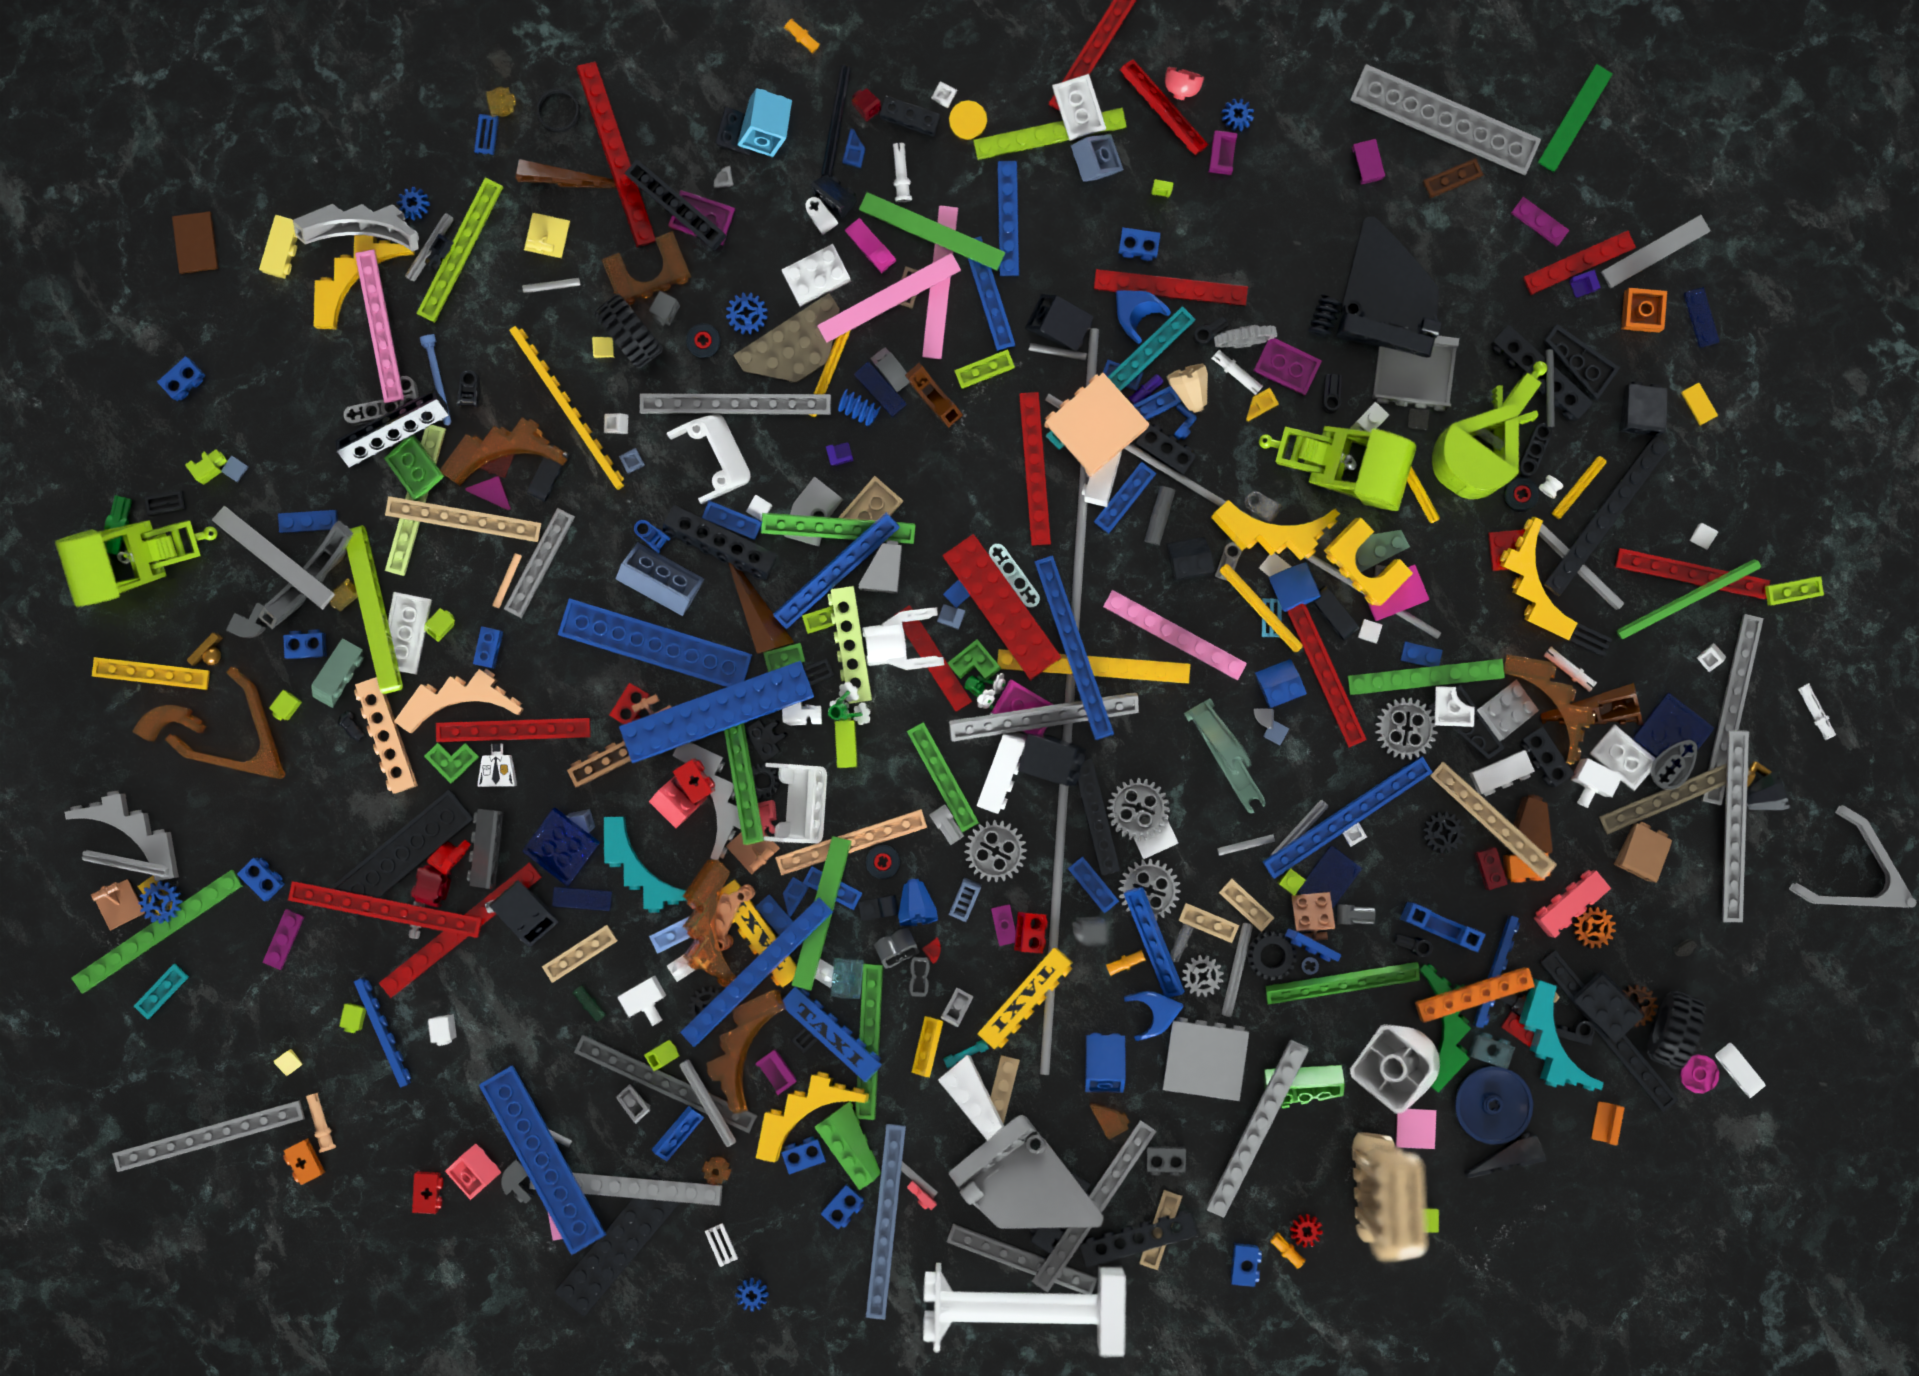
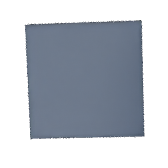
(631, 460)
(234, 468)
(1276, 734)

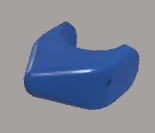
(1134, 306)
(1163, 1011)

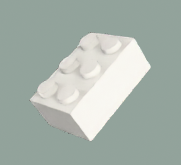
(816, 275)

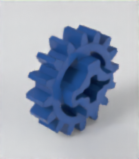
(737, 315)
(163, 909)

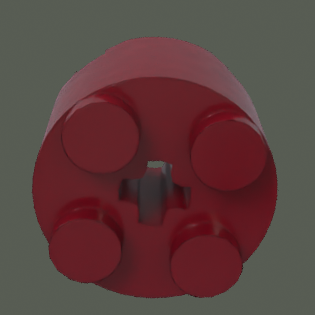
(431, 886)

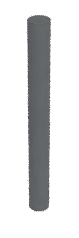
(1550, 388)

